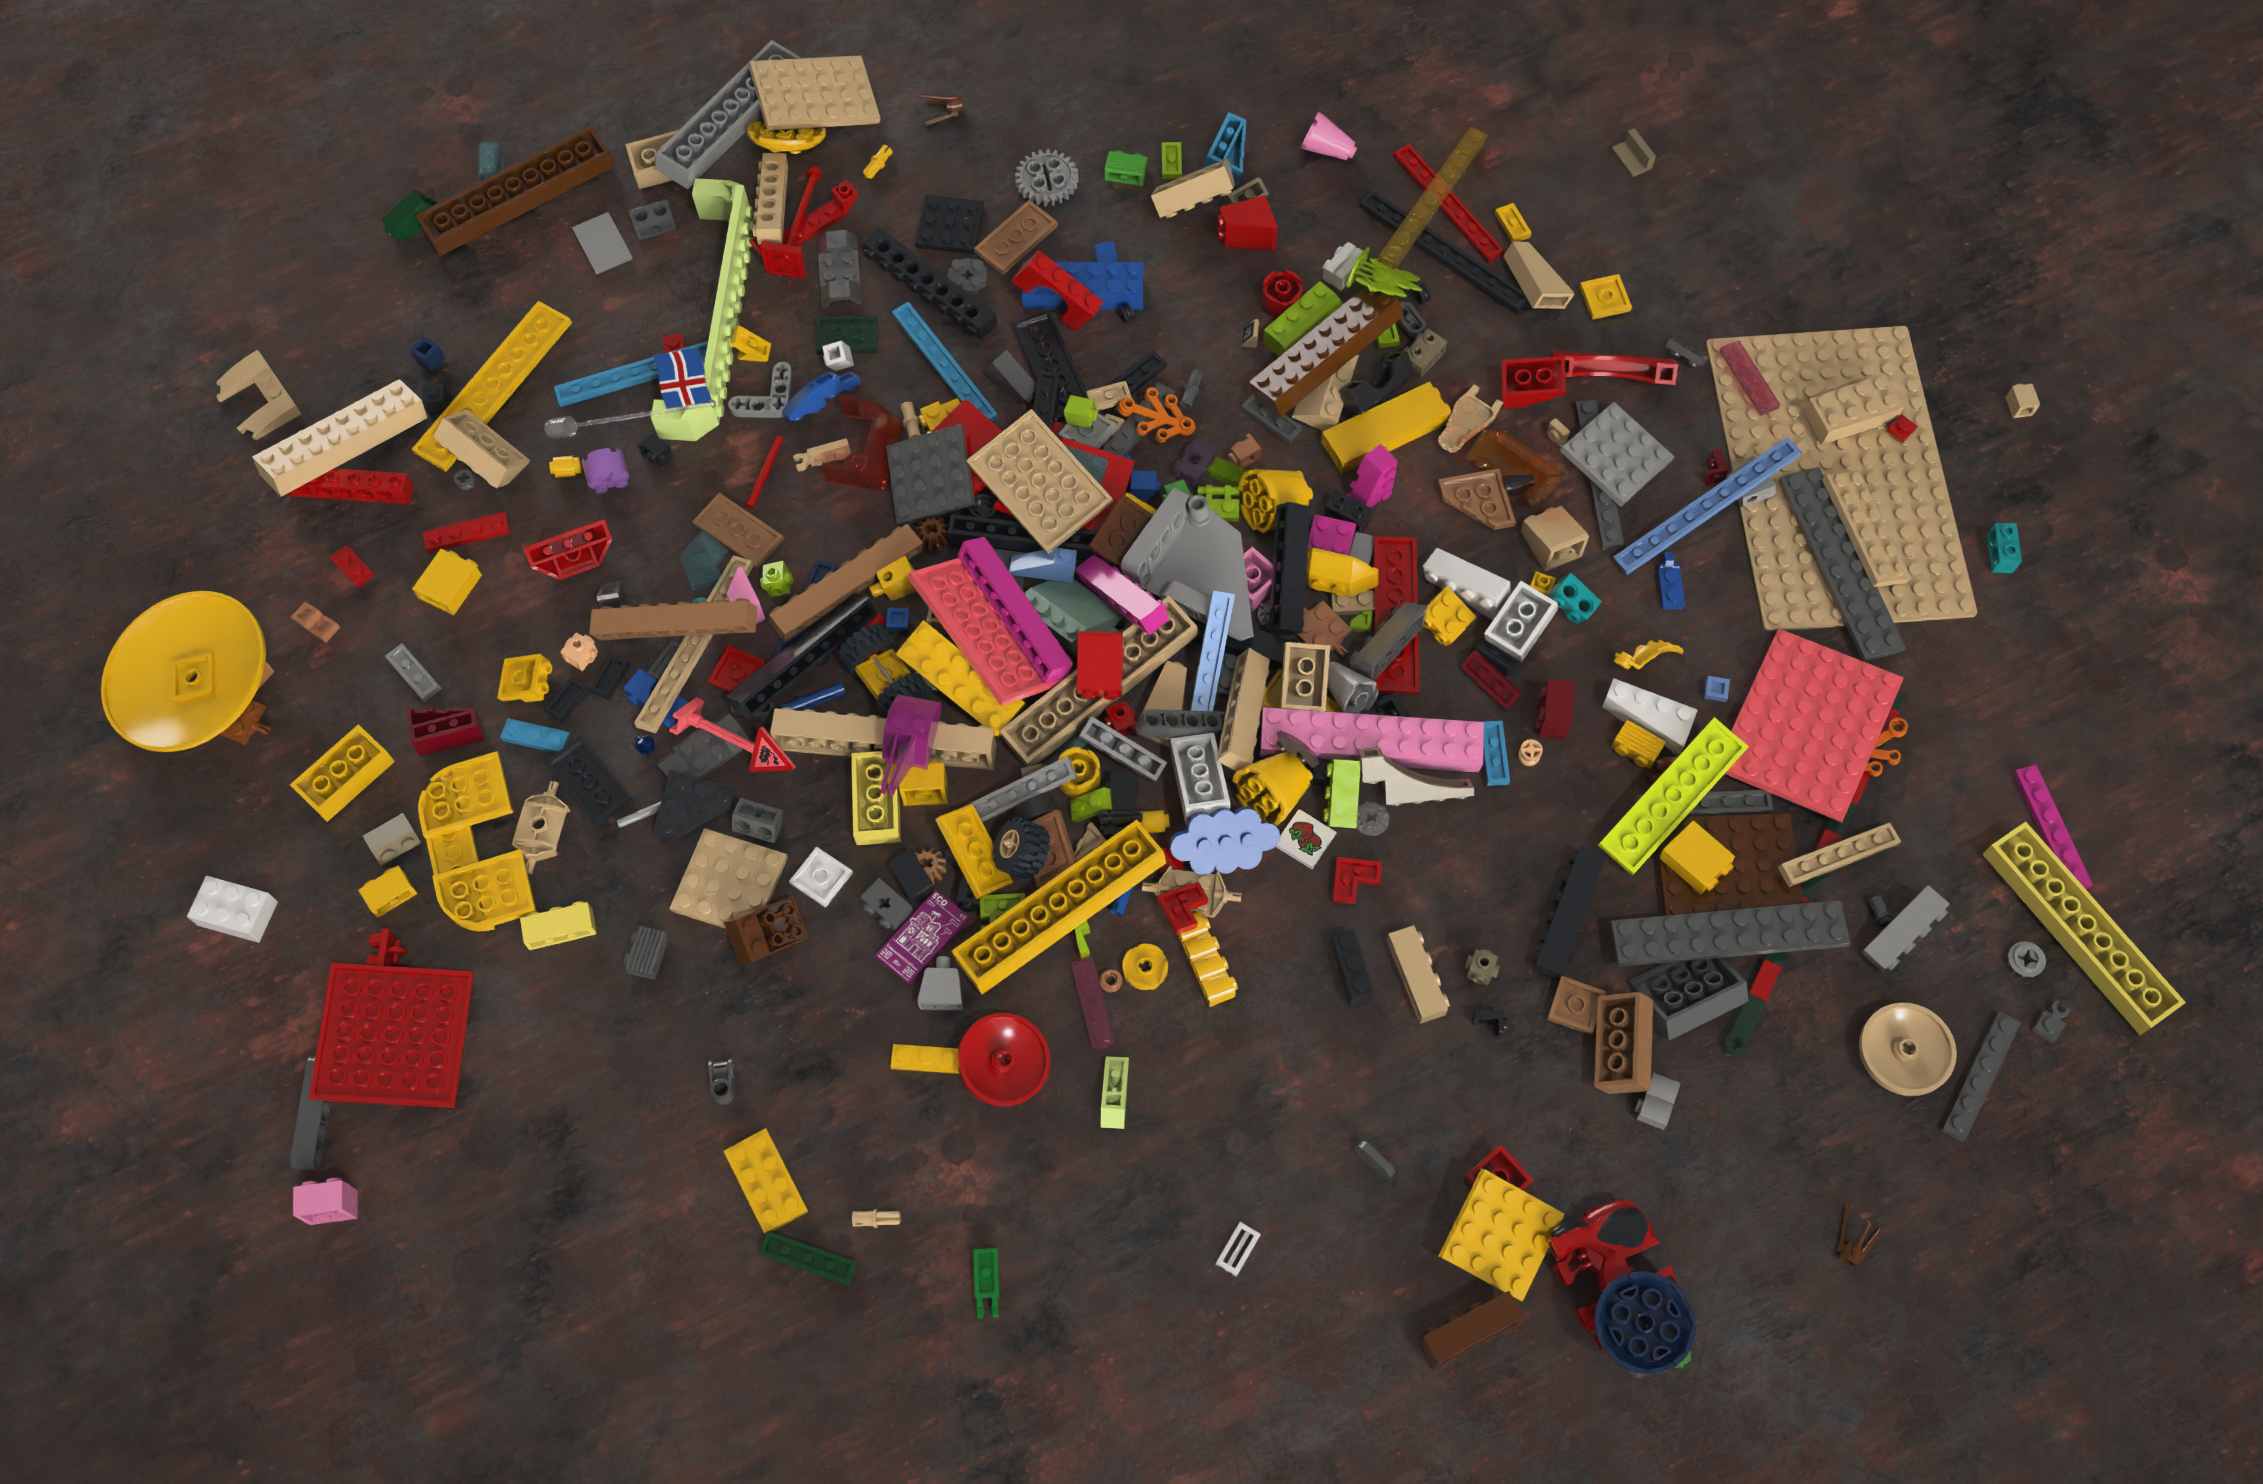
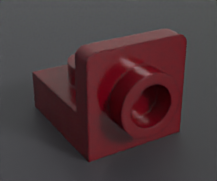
(1717, 468)

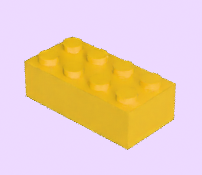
(342, 773)

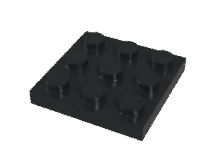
(950, 224)

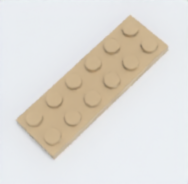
(1866, 529)

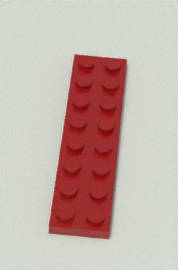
(1397, 584)

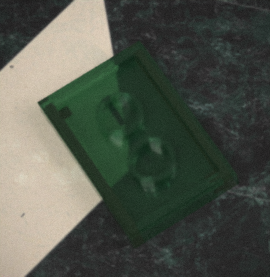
(855, 331)

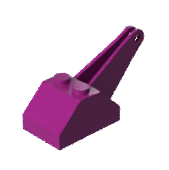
(908, 737)

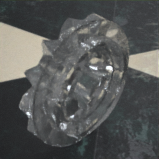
(1372, 828)

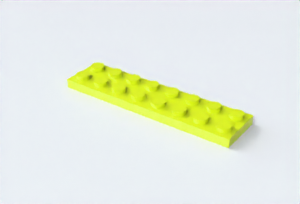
(1673, 796)

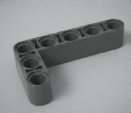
(1182, 724)

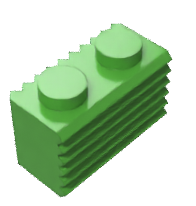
(1126, 168)

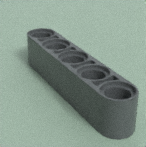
(310, 1126)

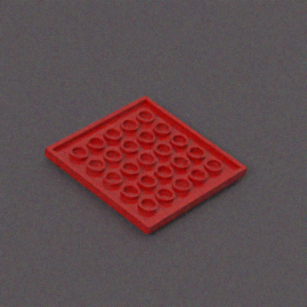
(392, 1035)

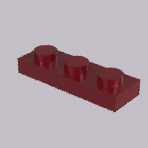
(1491, 679)

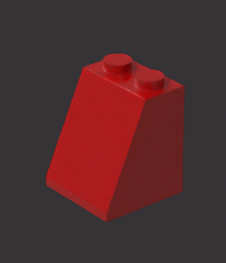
(1248, 225)
(1100, 664)

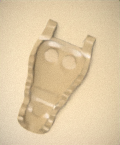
(1467, 419)

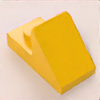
(750, 345)

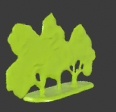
(1385, 278)

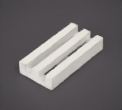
(1227, 1267)

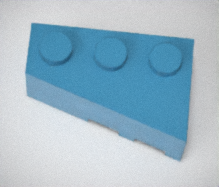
(1229, 145)

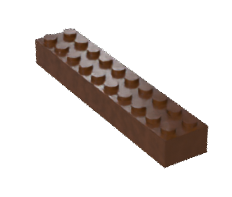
(515, 191)

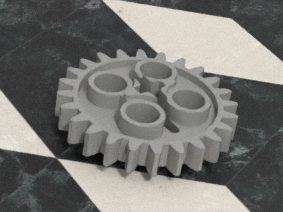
(1060, 172)

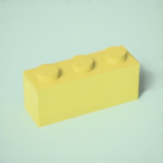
(558, 925)

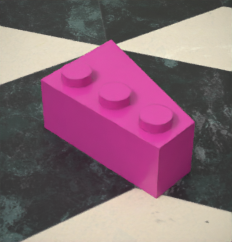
(1375, 477)

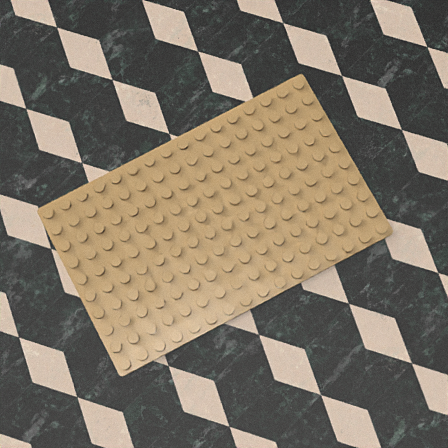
(1900, 476)

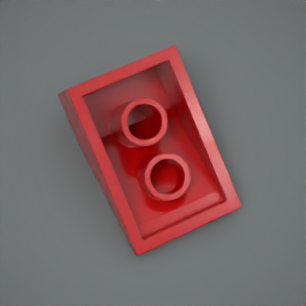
(1532, 380)

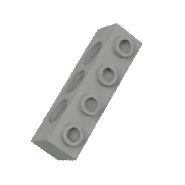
(1122, 749)

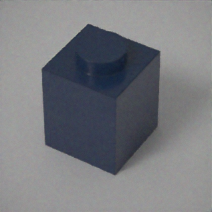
(427, 354)

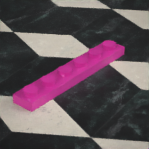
(2050, 822)

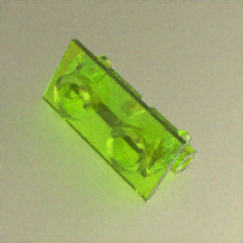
(1226, 471)

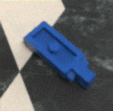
(1670, 583)

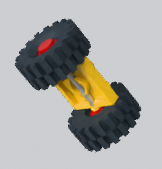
(874, 660)

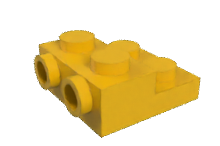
(935, 413)
(1447, 616)
(524, 678)

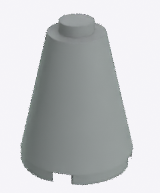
(1351, 689)

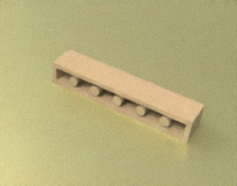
(1243, 710)

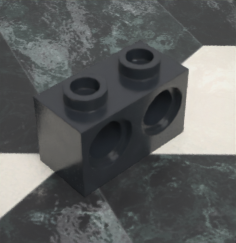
(1348, 509)

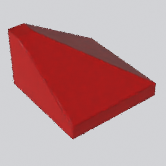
(1171, 861)

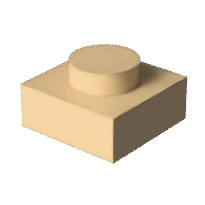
(1558, 432)

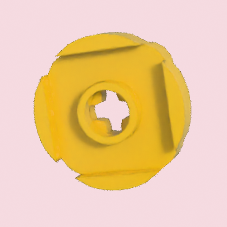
(1139, 955)

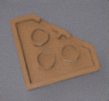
(1480, 497)

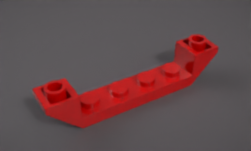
(822, 218)

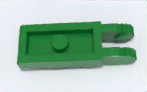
(986, 1279)

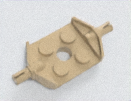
(542, 842)
(1211, 884)

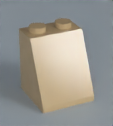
(1554, 537)

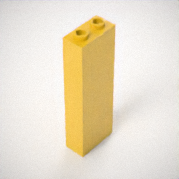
(1386, 424)

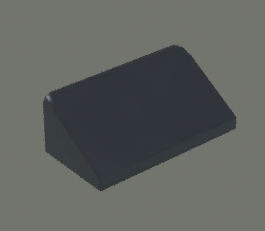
(1495, 656)

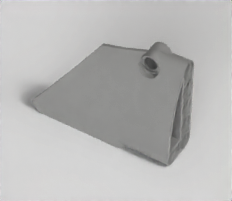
(1188, 556)

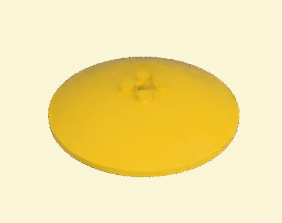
(151, 667)

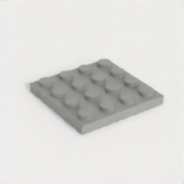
(1617, 454)

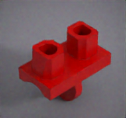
(389, 949)

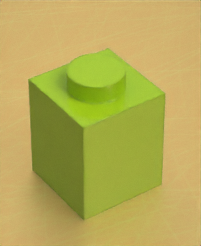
(1080, 412)

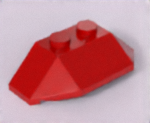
(570, 551)

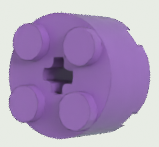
(605, 470)

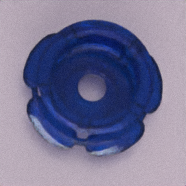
(645, 745)

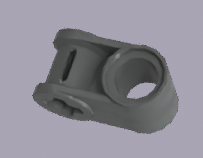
(722, 1076)

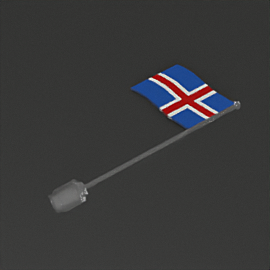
(681, 385)

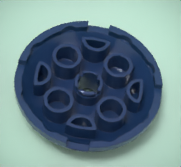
(1669, 1319)

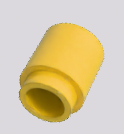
(565, 466)
(1155, 821)

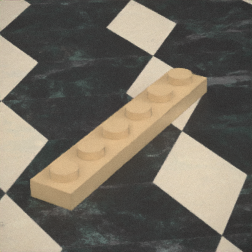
(1839, 854)

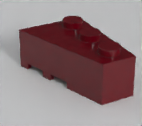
(443, 729)

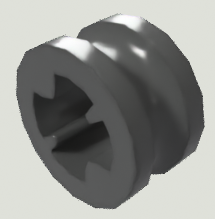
(468, 484)

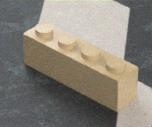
(1417, 974)

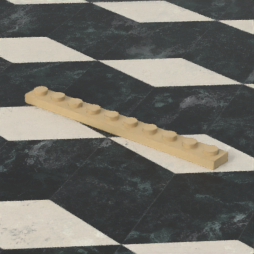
(685, 658)

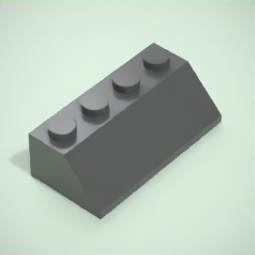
(1389, 640)

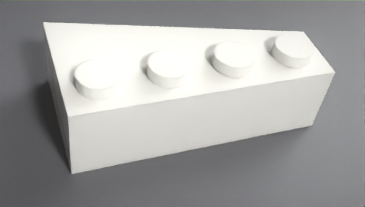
(1469, 582)
(1652, 712)

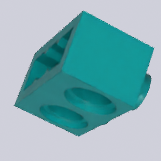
(2004, 548)
(1576, 594)

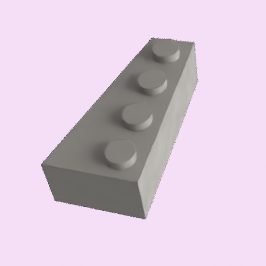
(1905, 928)

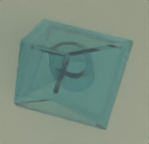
(702, 561)

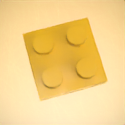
(1605, 296)

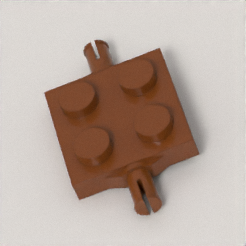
(247, 724)

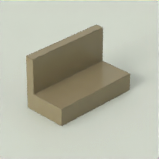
(1634, 154)

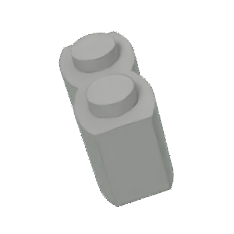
(1658, 1102)

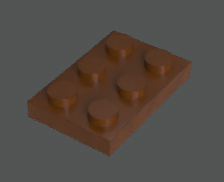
(1120, 530)

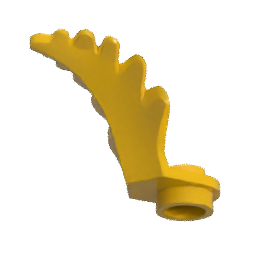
(1644, 654)

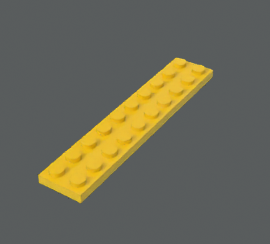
(499, 376)

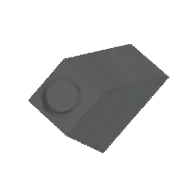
(1011, 378)

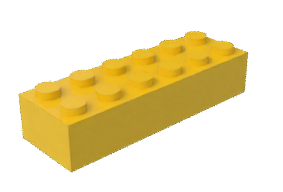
(954, 676)

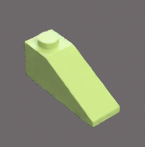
(1114, 1092)

